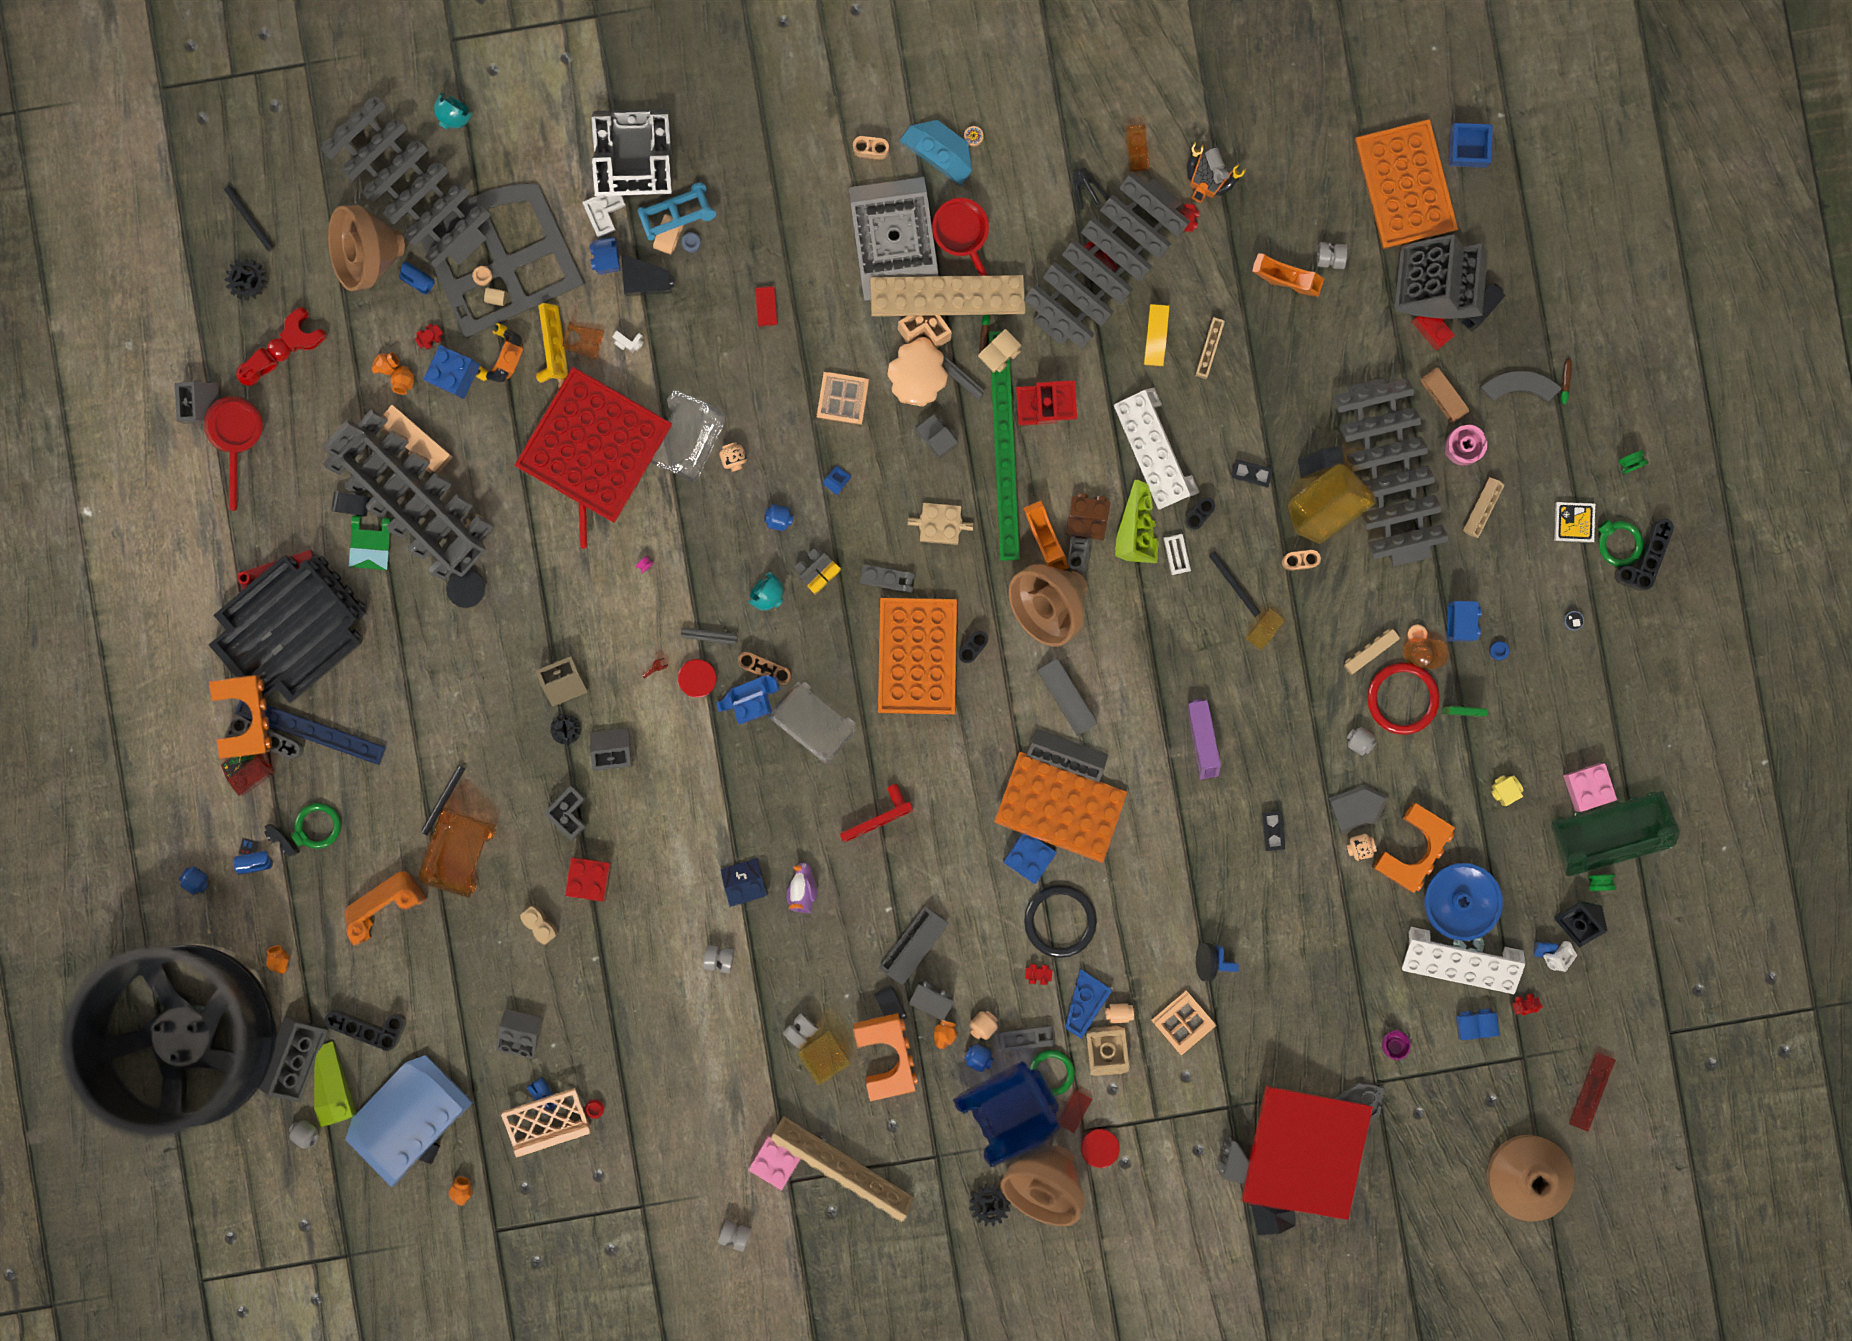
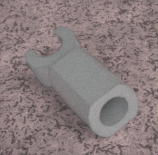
(1216, 165)

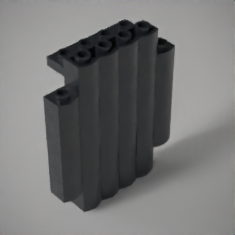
(304, 612)

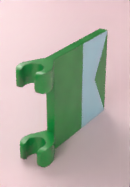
(369, 547)

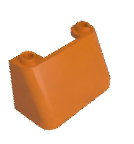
(399, 888)

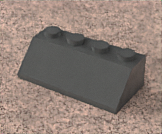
(293, 1059)

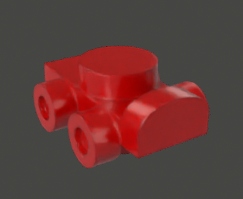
(1190, 213)
(431, 334)
(1043, 974)
(1527, 1006)

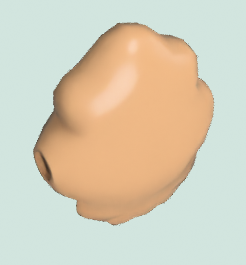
(917, 372)

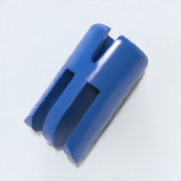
(416, 278)
(252, 862)
(539, 1090)

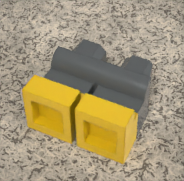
(823, 565)

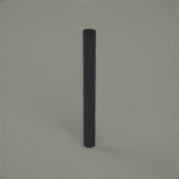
(249, 219)
(1234, 584)
(443, 799)

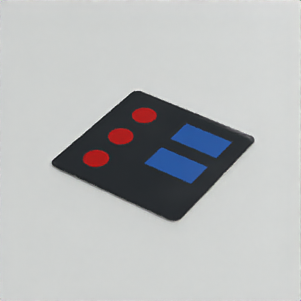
(248, 846)

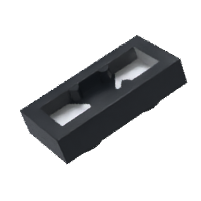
(1252, 473)
(1273, 830)

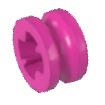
(644, 564)

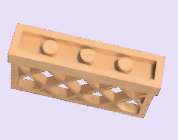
(552, 1136)

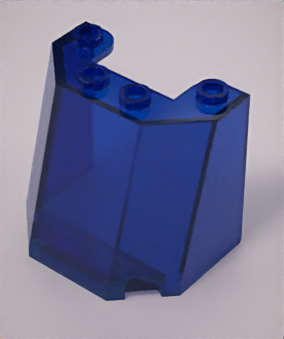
(1012, 1111)

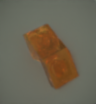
(1137, 148)

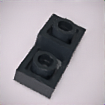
(277, 835)

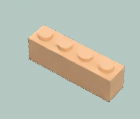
(418, 439)

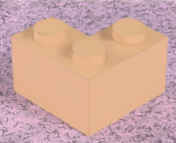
(929, 325)

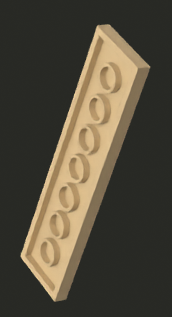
(947, 295)
(842, 1168)

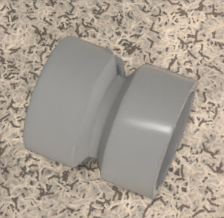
(1331, 255)
(718, 959)
(800, 1031)
(734, 1235)

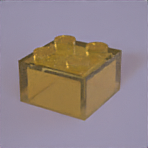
(824, 1057)

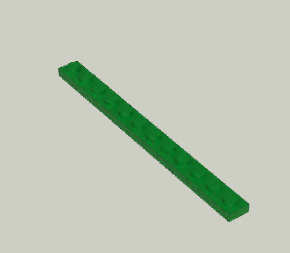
(1005, 461)

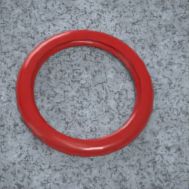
(1403, 729)

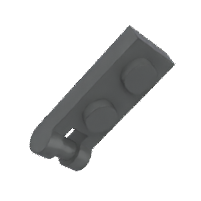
(886, 578)
(1026, 1038)

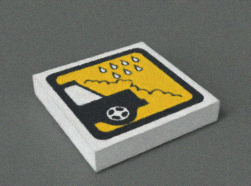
(1574, 522)

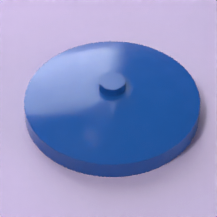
(1463, 901)

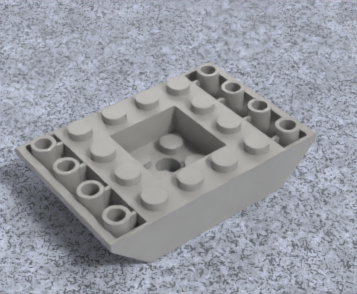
(888, 208)

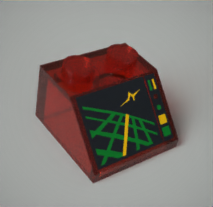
(246, 772)

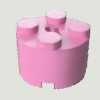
(1475, 441)

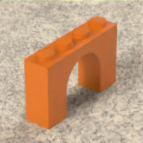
(256, 738)
(1437, 834)
(888, 1031)

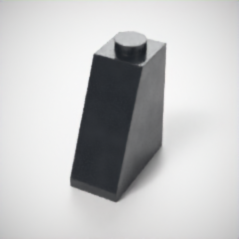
(644, 278)
(1492, 297)
(1320, 462)

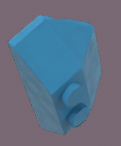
(940, 149)

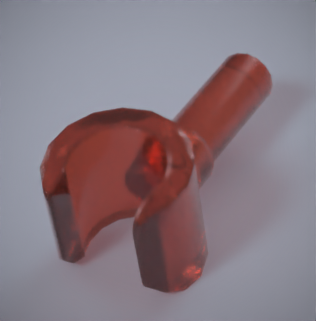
(656, 667)

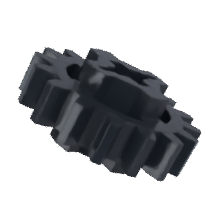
(254, 276)
(982, 1199)

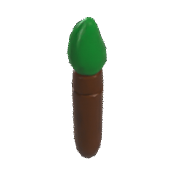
(984, 333)
(1566, 381)

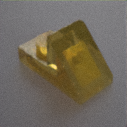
(1265, 629)

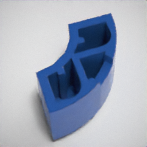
(605, 255)

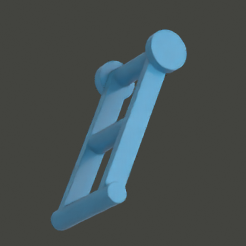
(705, 213)

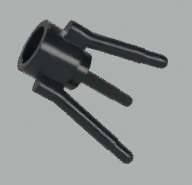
(1083, 179)

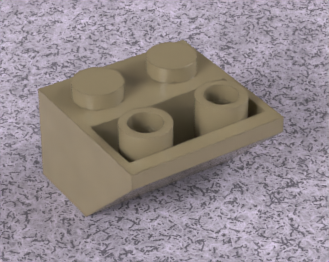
(561, 681)

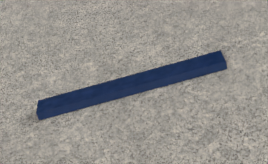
(318, 733)

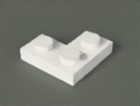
(598, 212)

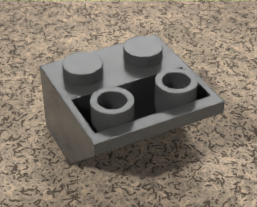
(194, 400)
(610, 749)
(931, 1000)
(519, 1033)
(1234, 1163)

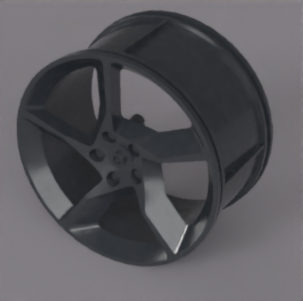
(177, 1037)

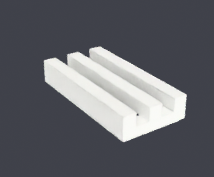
(1169, 555)

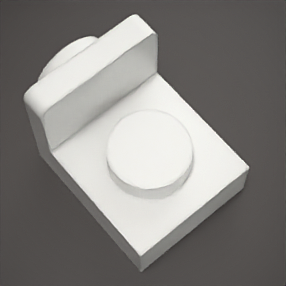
(1562, 958)

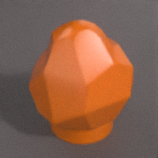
(385, 363)
(402, 380)
(277, 959)
(944, 1034)
(460, 1190)

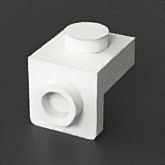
(622, 342)

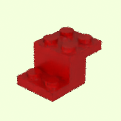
(1046, 403)

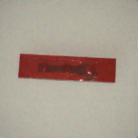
(1592, 1091)

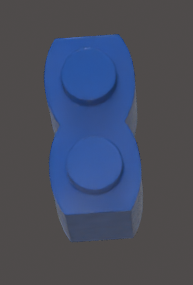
(1477, 1025)

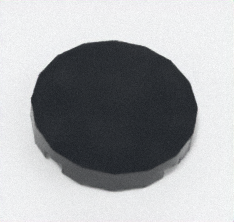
(466, 590)
(1205, 961)

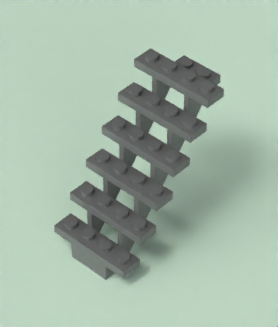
(462, 238)
(1056, 319)
(352, 439)
(1410, 545)

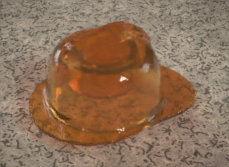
(1426, 652)

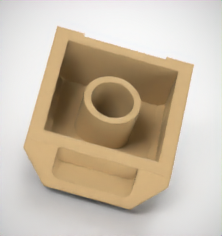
(1107, 1050)

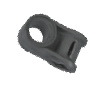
(1079, 550)

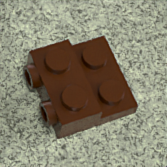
(1088, 517)

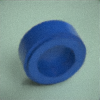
(1499, 650)

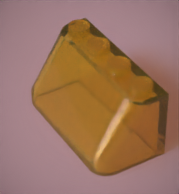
(1329, 504)

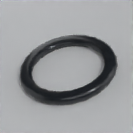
(1060, 952)

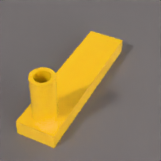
(553, 343)

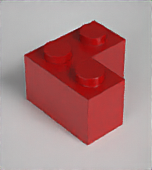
(1433, 330)

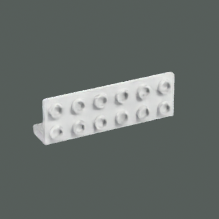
(1153, 449)
(1462, 964)

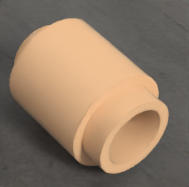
(1119, 1013)

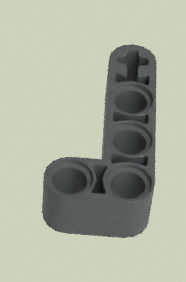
(233, 731)

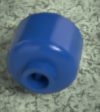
(778, 517)
(194, 880)
(979, 1057)

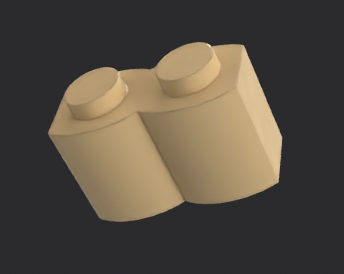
(1000, 351)
(542, 929)

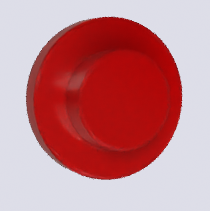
(594, 1109)

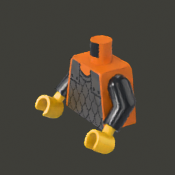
(1203, 178)
(507, 357)

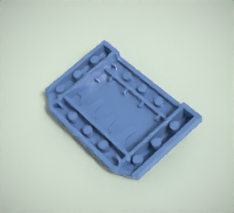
(406, 1118)

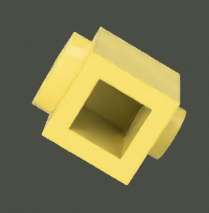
(1507, 790)

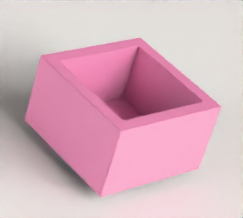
(1589, 787)
(774, 1163)

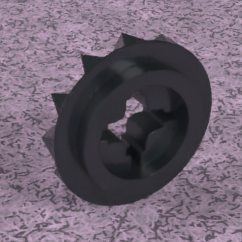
(572, 735)

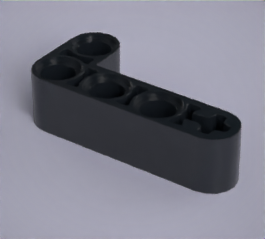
(1648, 553)
(363, 1026)

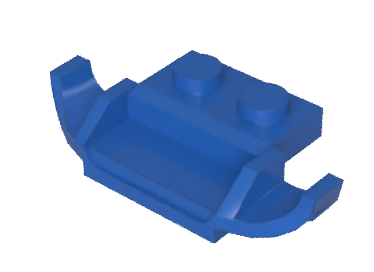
(750, 699)

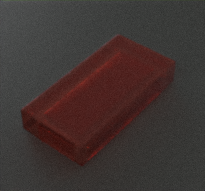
(1074, 1111)

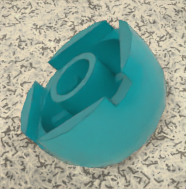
(451, 112)
(767, 593)

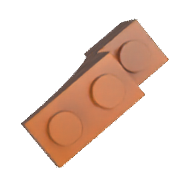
(1284, 275)
(1045, 536)

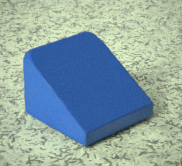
(837, 480)
(1541, 948)

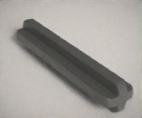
(962, 378)
(706, 635)

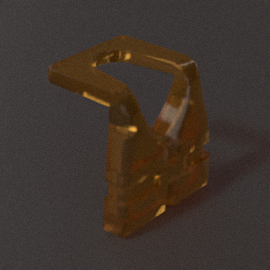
(589, 341)

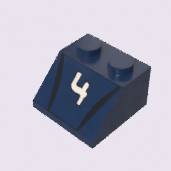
(743, 882)

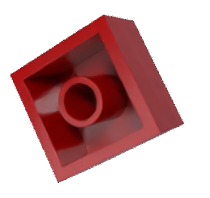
(588, 879)

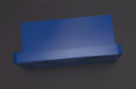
(1225, 965)

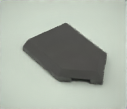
(1357, 807)
(1365, 1094)

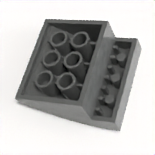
(1441, 278)

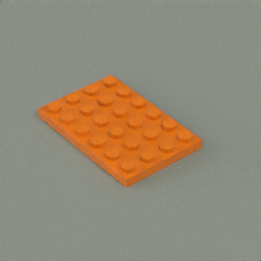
(1406, 184)
(917, 656)
(1060, 808)

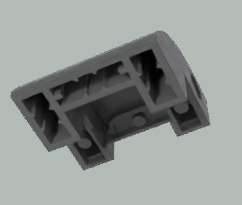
(632, 152)

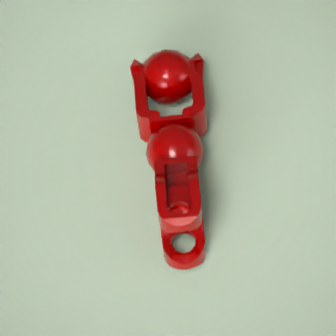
(279, 349)

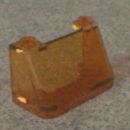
(455, 852)

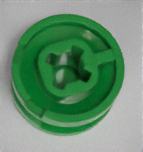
(1635, 458)
(1602, 882)

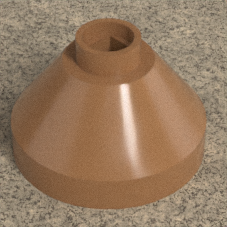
(361, 246)
(1048, 603)
(1517, 1165)
(1046, 1187)

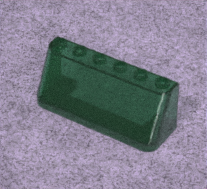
(1615, 833)

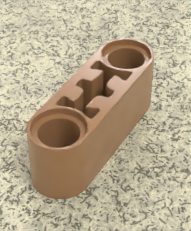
(1444, 395)
(758, 671)

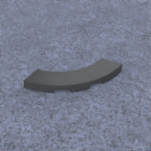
(1521, 381)

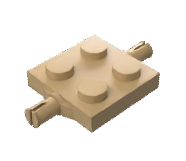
(940, 523)

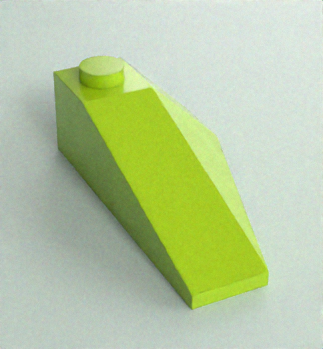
(1136, 536)
(331, 1091)

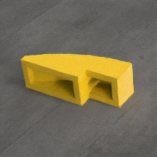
(1156, 335)

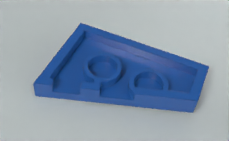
(1086, 1003)

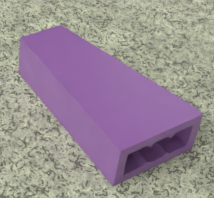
(1203, 739)

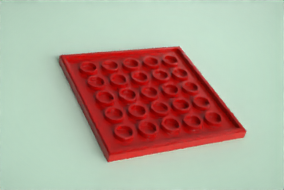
(593, 444)
(1306, 1153)

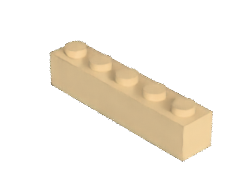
(1209, 348)
(1483, 507)
(1371, 651)

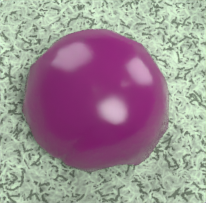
(1396, 1045)

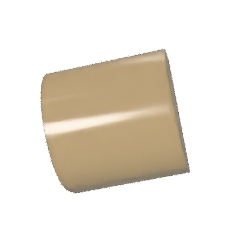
(495, 296)

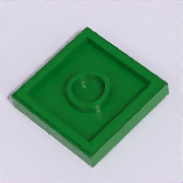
(1465, 711)

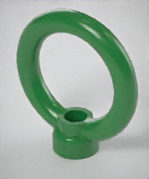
(1608, 528)
(300, 836)
(1067, 1062)

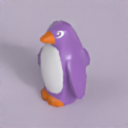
(802, 889)

